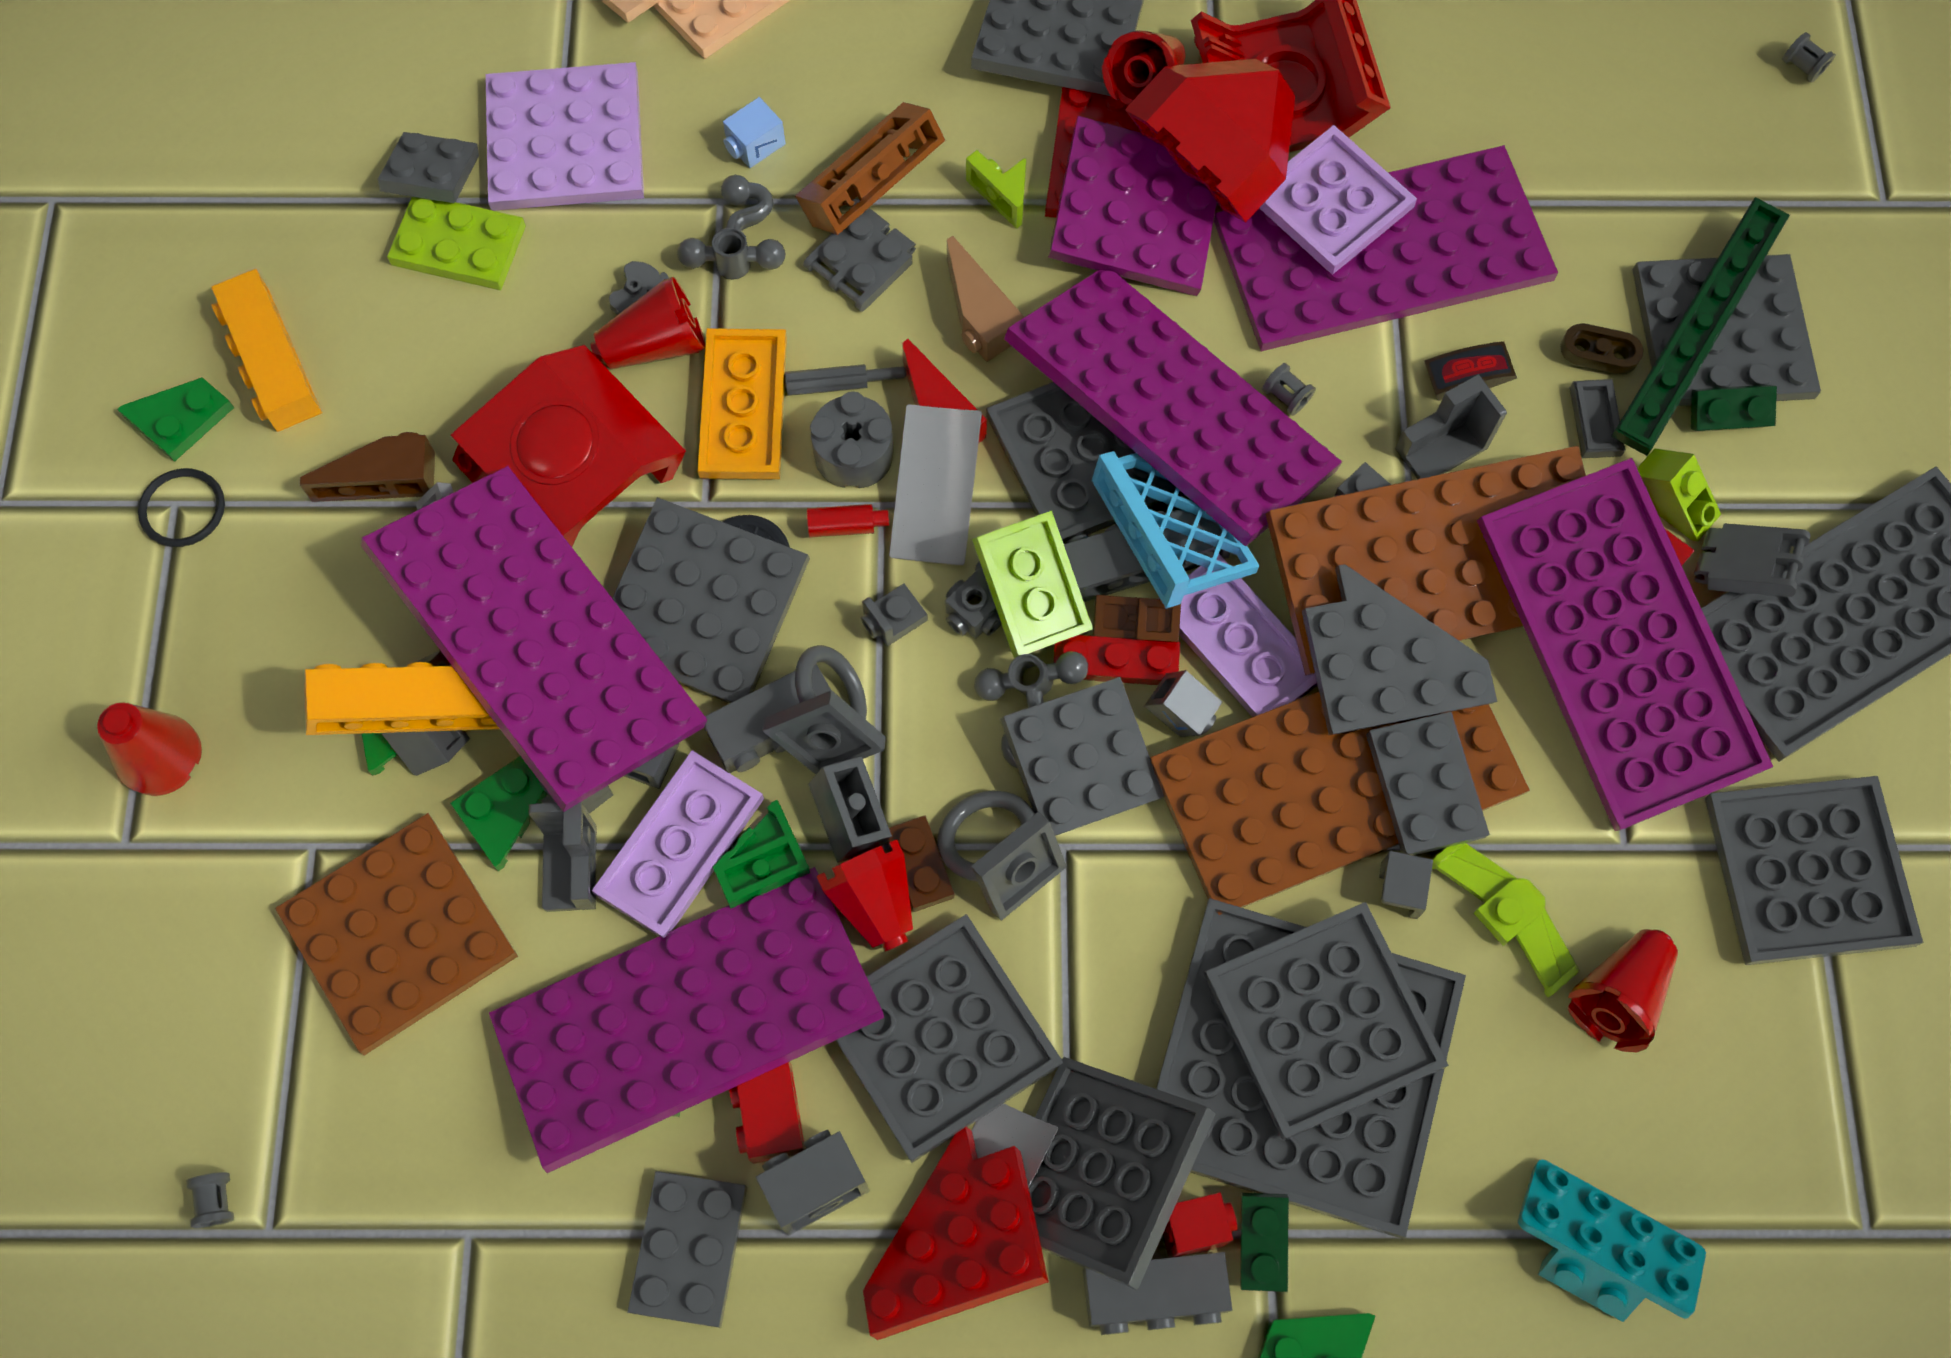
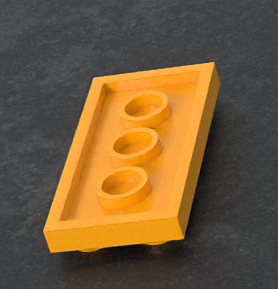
(742, 404)

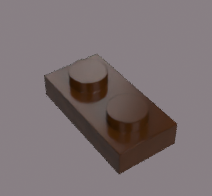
(924, 867)

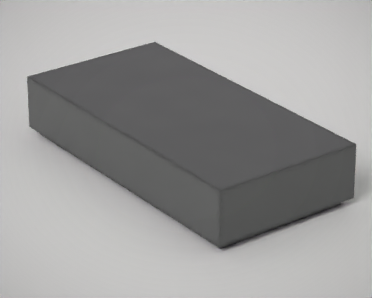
(1596, 418)

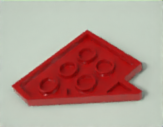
(960, 1243)

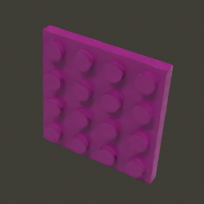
(1132, 210)

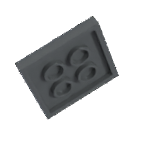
(1082, 756)

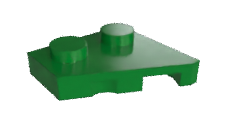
(178, 415)
(761, 859)

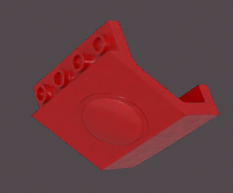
(1319, 54)
(567, 438)

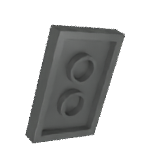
(1427, 784)
(687, 1249)

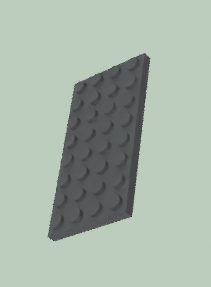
(1860, 624)

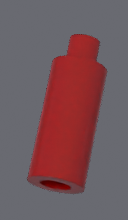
(845, 520)

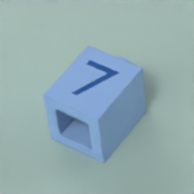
(753, 133)

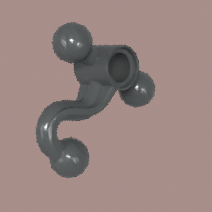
(768, 253)
(992, 683)

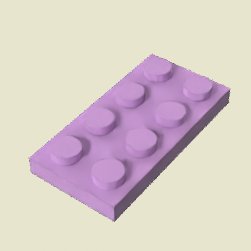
(1244, 645)
(678, 844)

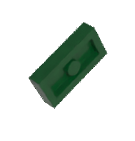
(1733, 407)
(1264, 1242)

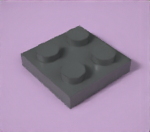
(428, 167)

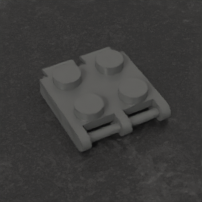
(863, 258)
(1751, 559)

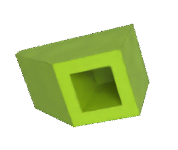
(1679, 491)

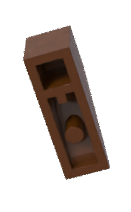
(381, 470)

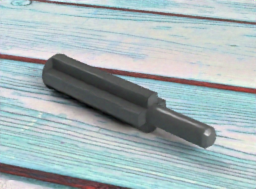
(837, 378)

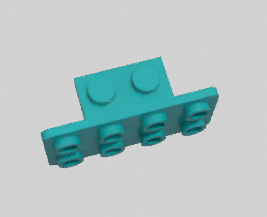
(1608, 1248)

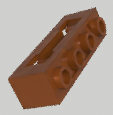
(870, 167)

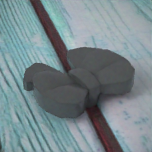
(639, 280)

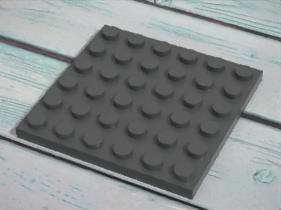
(1348, 1168)

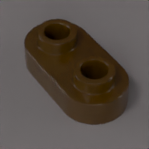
(1600, 346)

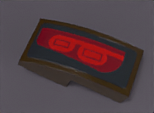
(1456, 367)

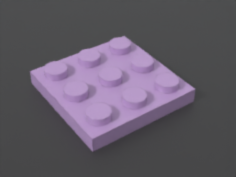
(1336, 200)

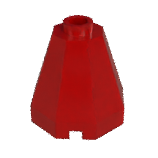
(873, 895)

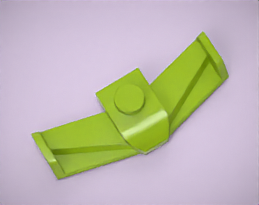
(1511, 910)

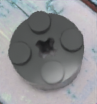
(852, 441)

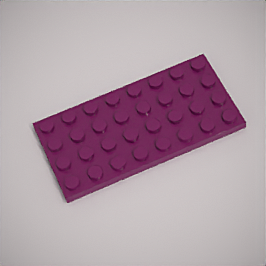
(1457, 245)
(1173, 402)
(534, 636)
(1624, 644)
(682, 1019)

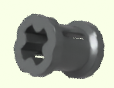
(1808, 57)
(1283, 376)
(210, 1200)

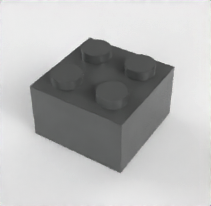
(811, 1181)

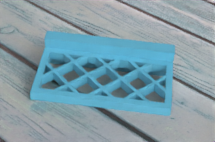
(1147, 539)

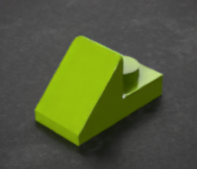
(1001, 190)

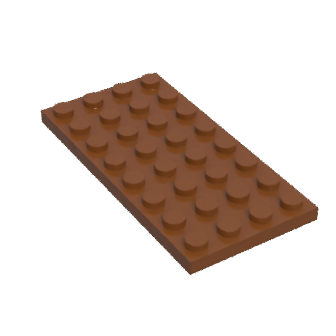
(1414, 543)
(1291, 803)

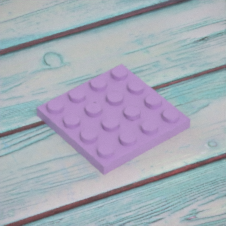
(563, 136)

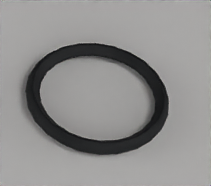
(183, 472)

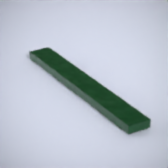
(1700, 327)

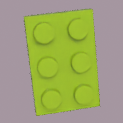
(457, 242)
(1032, 584)

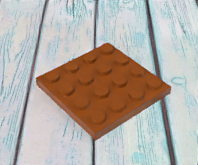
(396, 933)

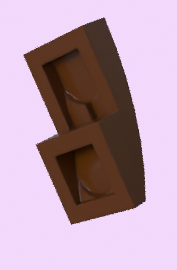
(1135, 618)

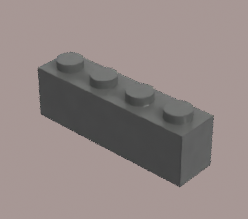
(1108, 565)

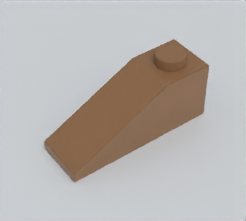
(981, 305)

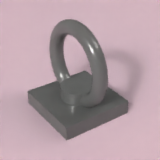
(825, 727)
(1014, 866)

